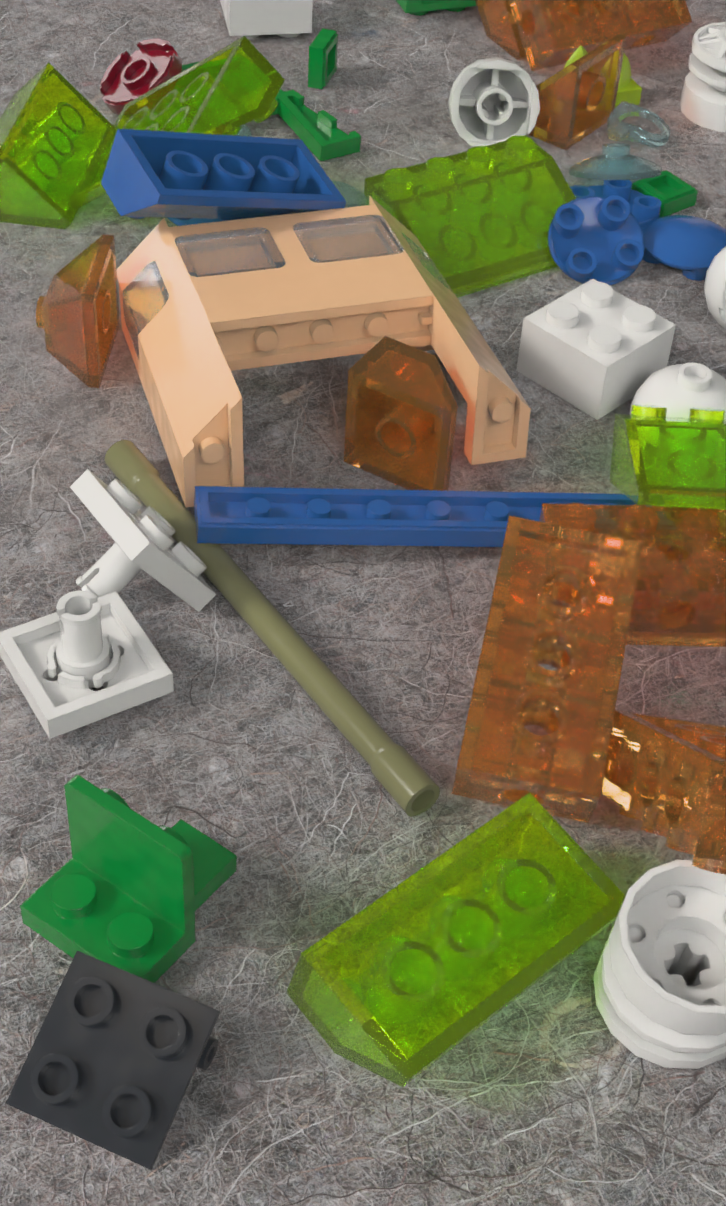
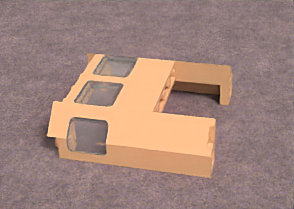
(286, 294)

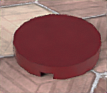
(138, 73)

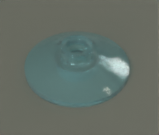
(615, 164)

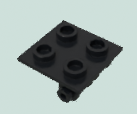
(115, 1059)

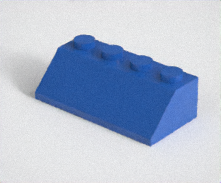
(214, 176)

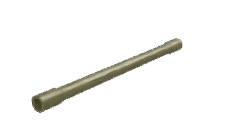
(388, 761)

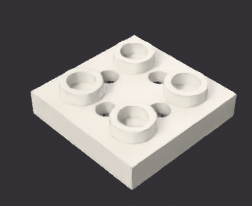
(140, 544)
(84, 651)

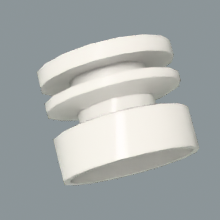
(705, 85)
(666, 968)

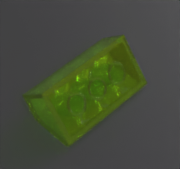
(46, 149)
(454, 943)

